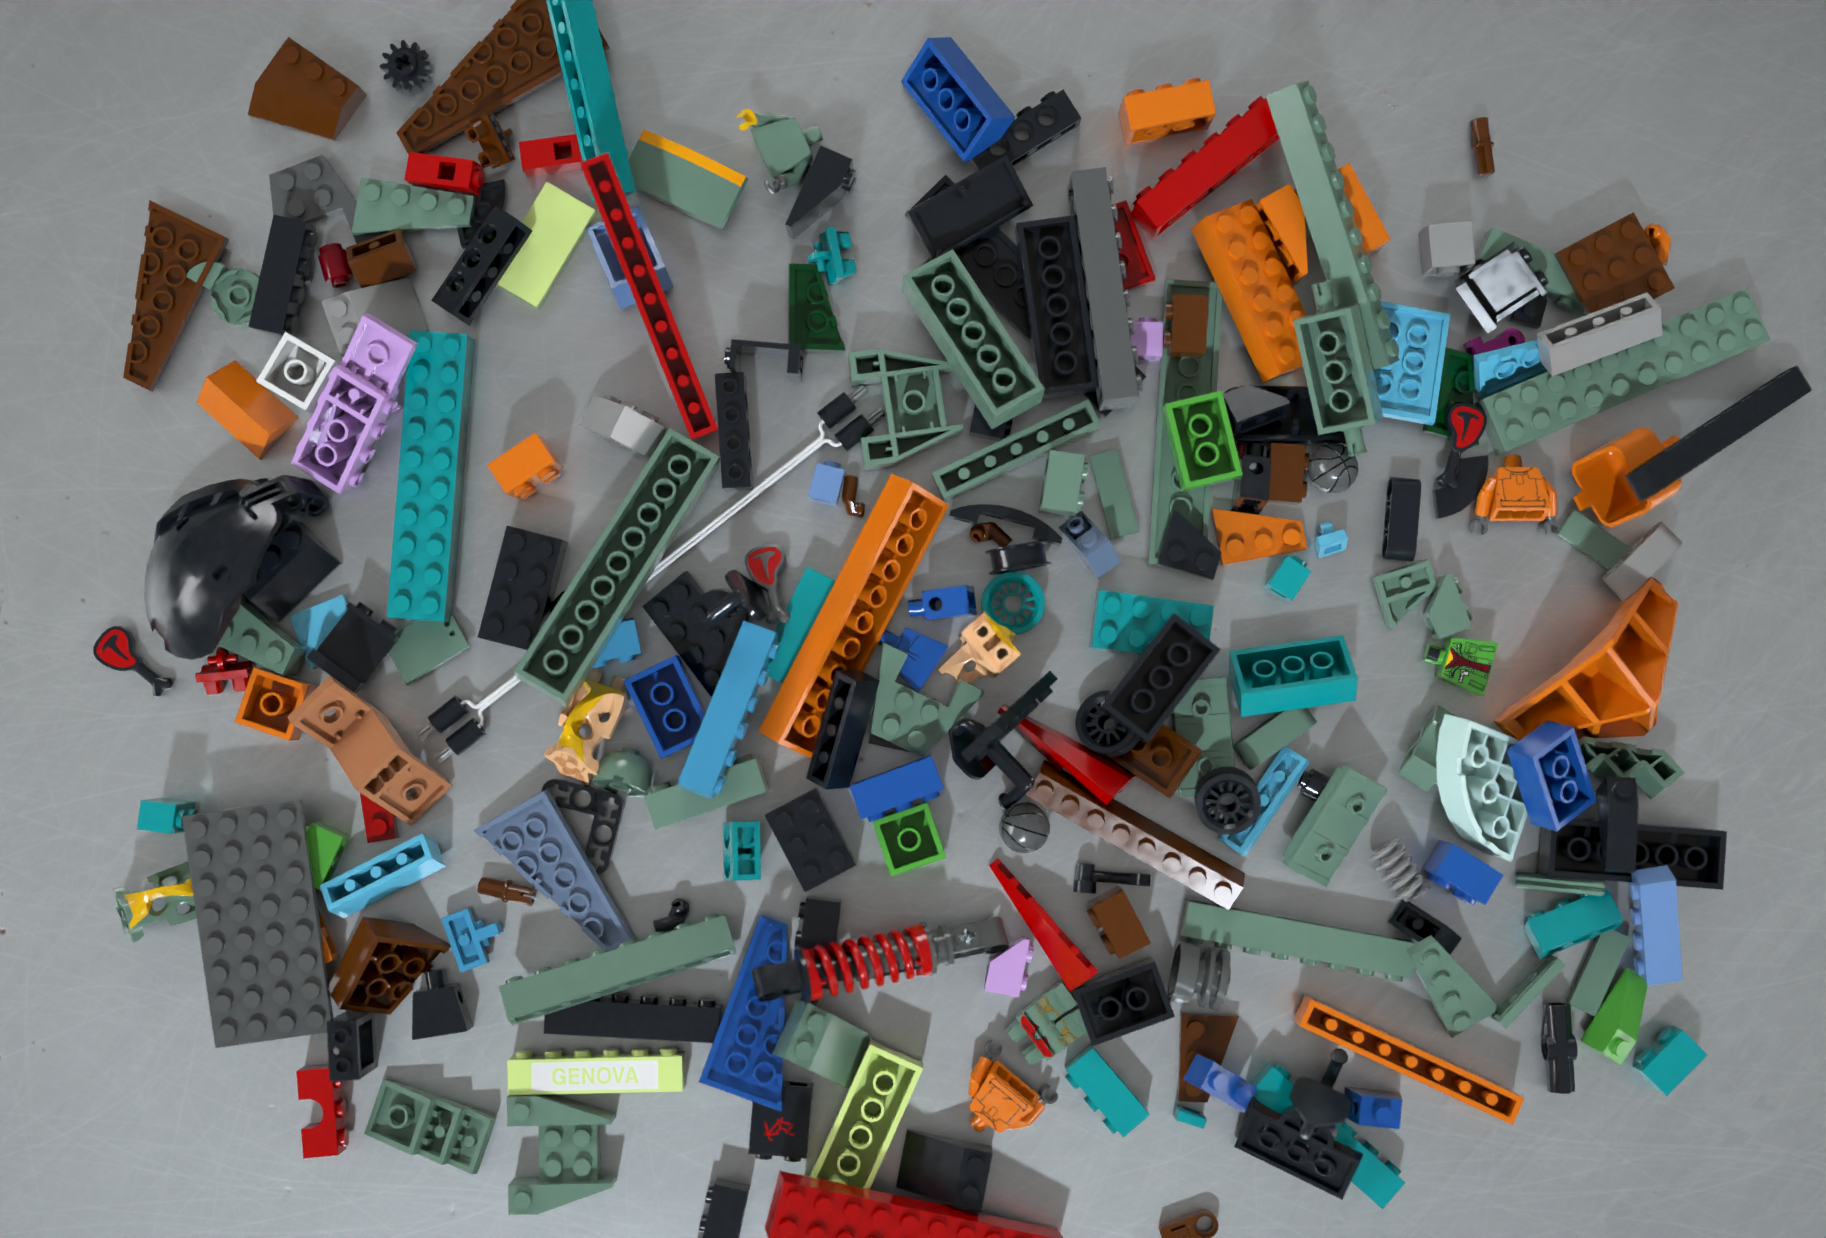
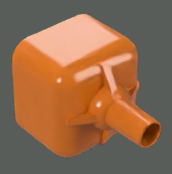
(1603, 480)

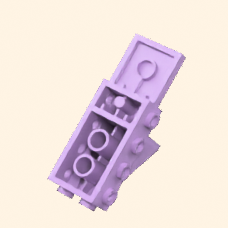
(355, 406)

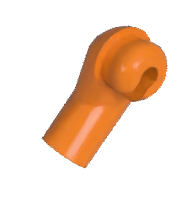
(1659, 240)

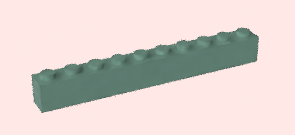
(1330, 214)

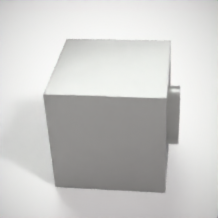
(1446, 248)

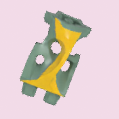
(136, 907)

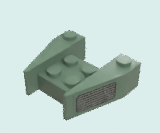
(910, 403)
(566, 1152)

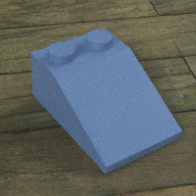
(611, 264)

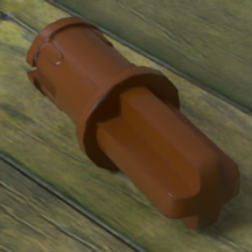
(1482, 146)
(506, 891)

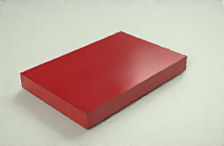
(1133, 252)

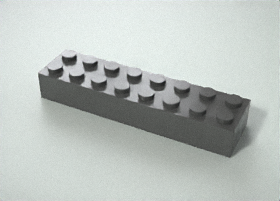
(1103, 278)

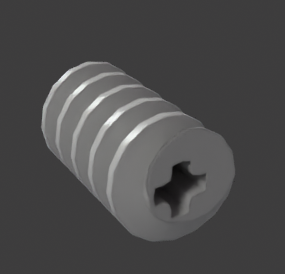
(1399, 871)

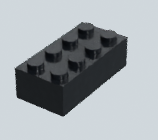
(522, 587)
(1159, 678)

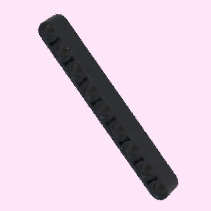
(1717, 433)

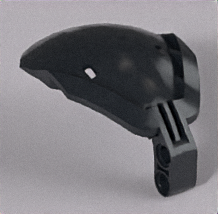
(202, 534)

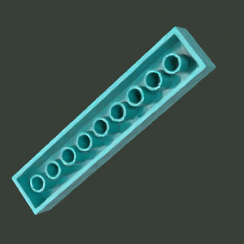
(430, 477)

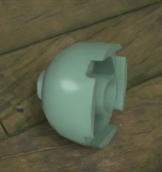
(624, 772)

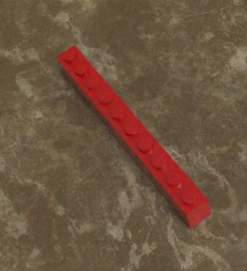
(648, 295)

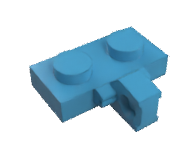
(469, 938)

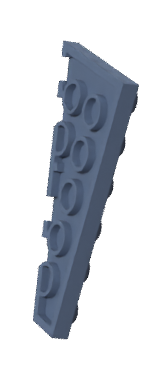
(553, 861)

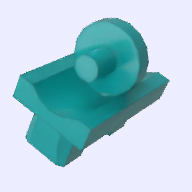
(828, 255)

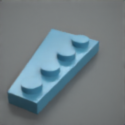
(1506, 368)

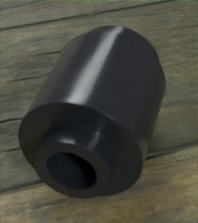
(1312, 784)

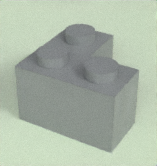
(622, 424)

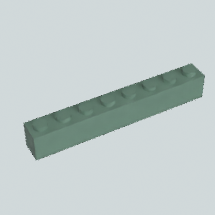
(1296, 938)
(617, 969)

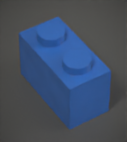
(1220, 1083)

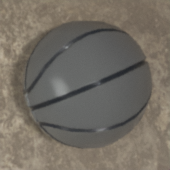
(1332, 468)
(1024, 827)

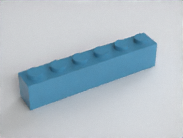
(728, 711)

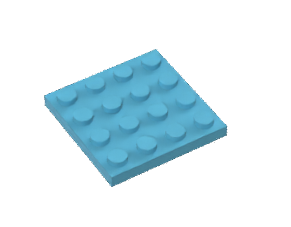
(1412, 385)

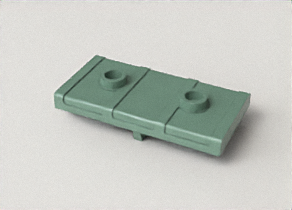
(1206, 722)
(1333, 824)

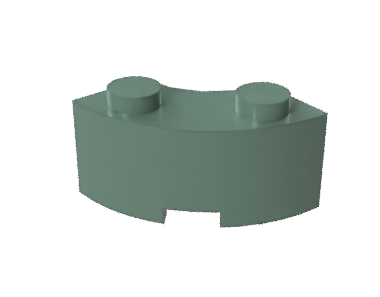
(1420, 759)

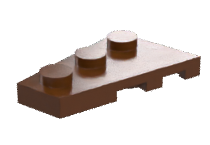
(1204, 1036)

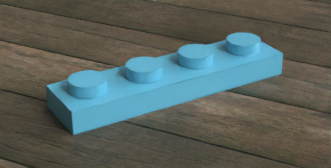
(1273, 790)

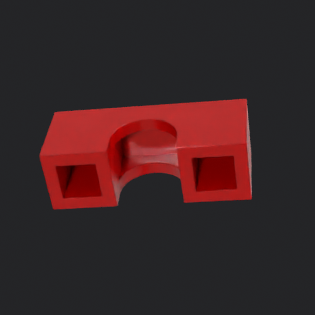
(329, 1135)

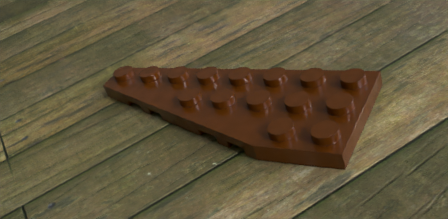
(496, 72)

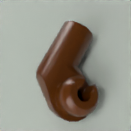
(849, 497)
(989, 531)

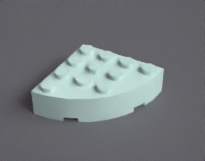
(1479, 786)

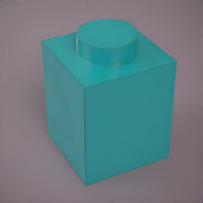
(1288, 577)

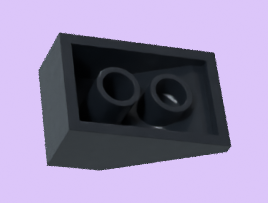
(823, 188)
(1123, 1001)
(945, 1169)

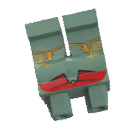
(1039, 1023)

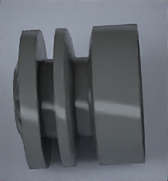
(1204, 976)

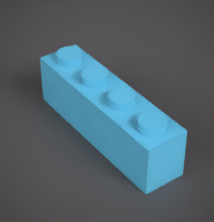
(382, 876)

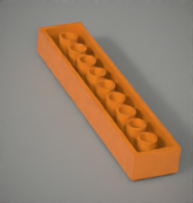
(855, 609)

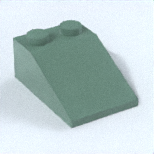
(822, 1043)

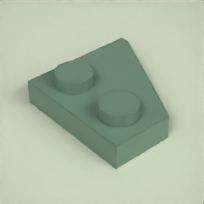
(1403, 589)

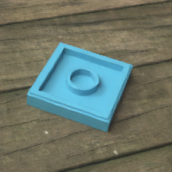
(317, 622)

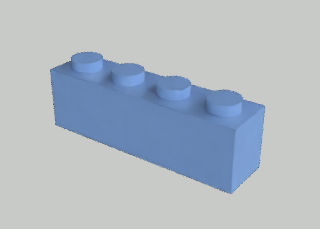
(1656, 925)

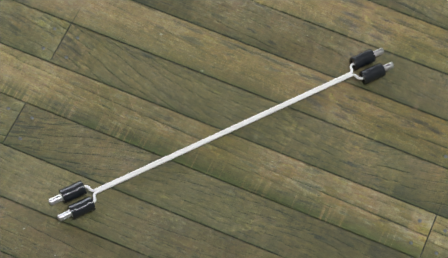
(830, 416)

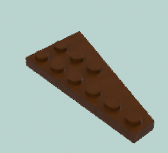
(164, 291)

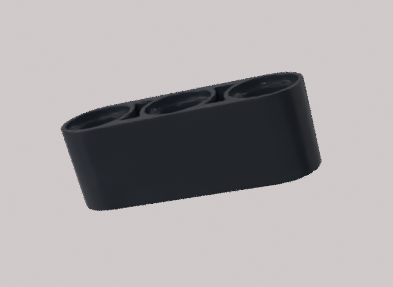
(1401, 519)

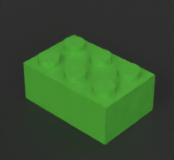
(1201, 441)

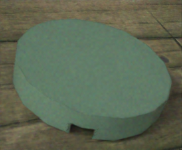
(235, 296)

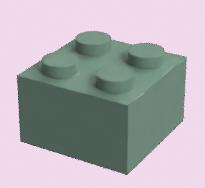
(1062, 483)

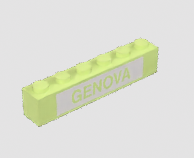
(596, 1072)

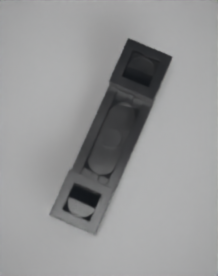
(1041, 531)

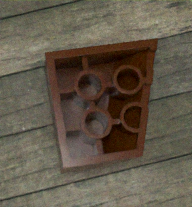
(305, 93)
(383, 965)

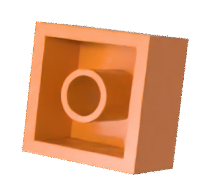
(526, 467)
(270, 701)

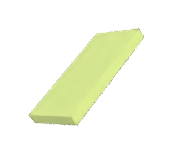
(556, 229)

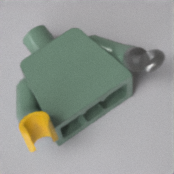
(781, 146)

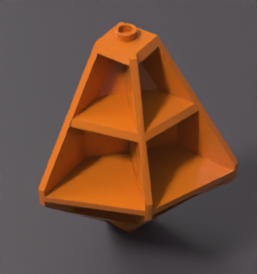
(1613, 681)

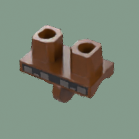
(492, 140)

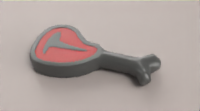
(764, 568)

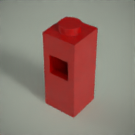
(550, 155)
(444, 173)

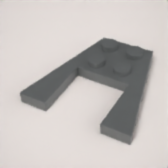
(312, 193)

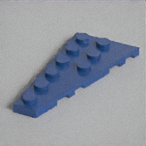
(750, 1029)

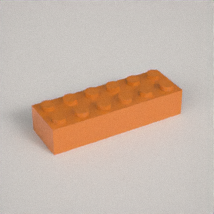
(1253, 286)

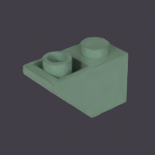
(1445, 610)

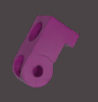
(1505, 339)

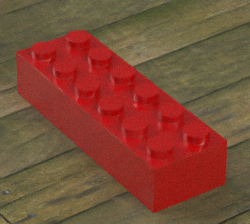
(1205, 170)

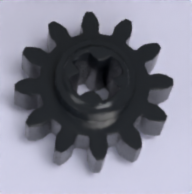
(407, 76)

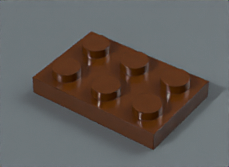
(1162, 761)

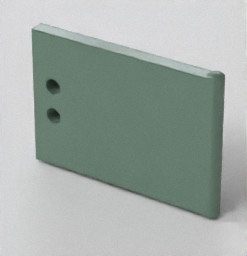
(426, 646)

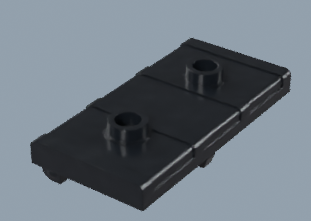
(970, 208)
(1296, 427)

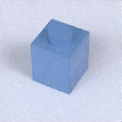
(827, 482)

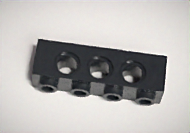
(1064, 118)
(482, 265)
(734, 431)

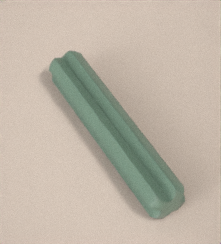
(1560, 884)

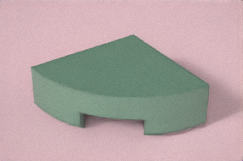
(216, 270)

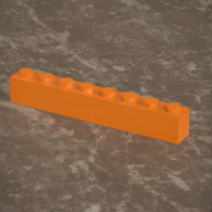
(1408, 1059)

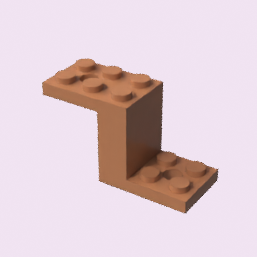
(369, 751)

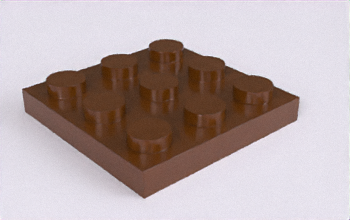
(1614, 266)

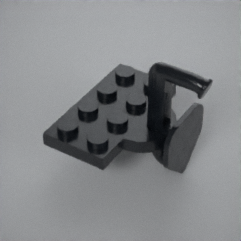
(702, 623)
(979, 748)
(1305, 1133)

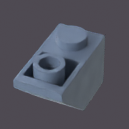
(1090, 544)

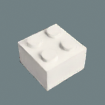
(297, 372)

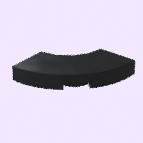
(490, 194)
(1471, 476)

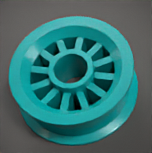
(1030, 584)

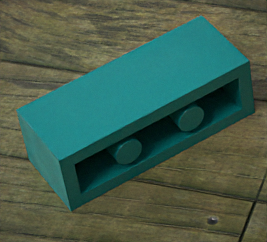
(1572, 923)
(1105, 1091)

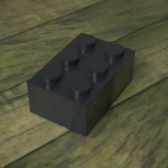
(811, 839)

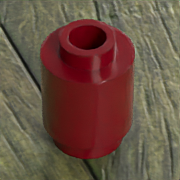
(335, 265)

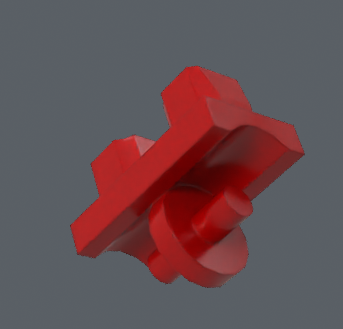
(224, 667)

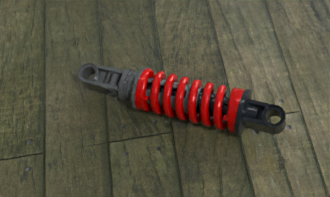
(882, 956)

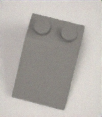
(389, 302)

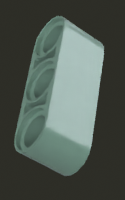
(1273, 735)

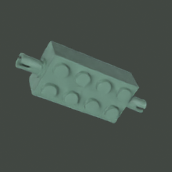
(1338, 369)

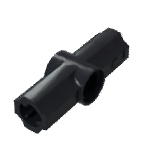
(1559, 1047)

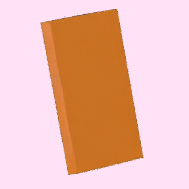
(245, 408)

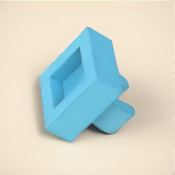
(1330, 541)

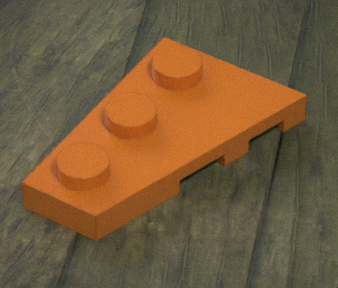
(1255, 536)

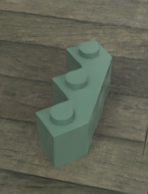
(1651, 768)

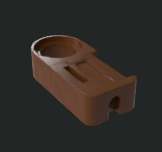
(1186, 1226)

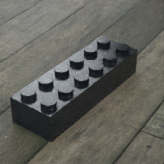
(1056, 306)
(1690, 853)

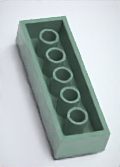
(972, 339)

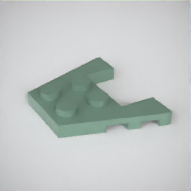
(909, 716)

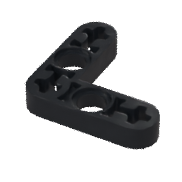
(595, 808)

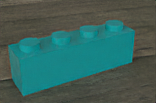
(803, 609)

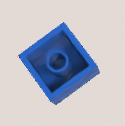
(1464, 873)

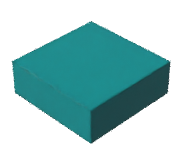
(1189, 1116)

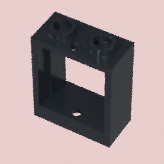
(356, 1040)

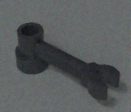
(1088, 877)

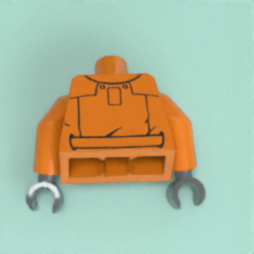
(1516, 495)
(1002, 1097)

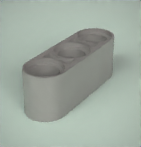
(1642, 561)

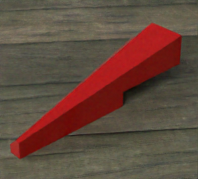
(1095, 772)
(1061, 951)

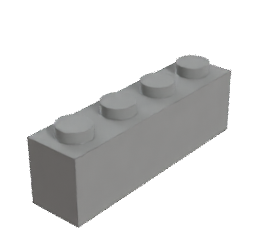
(1599, 334)

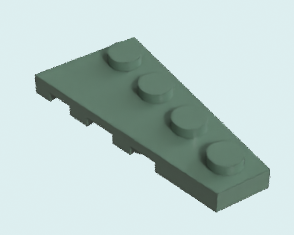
(392, 206)
(1450, 988)

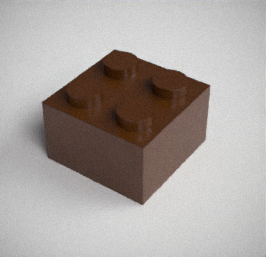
(1118, 921)

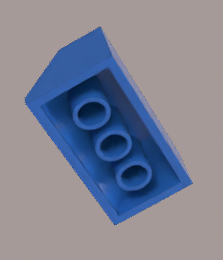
(957, 97)

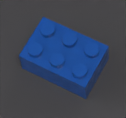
(667, 705)
(1551, 775)
(896, 788)

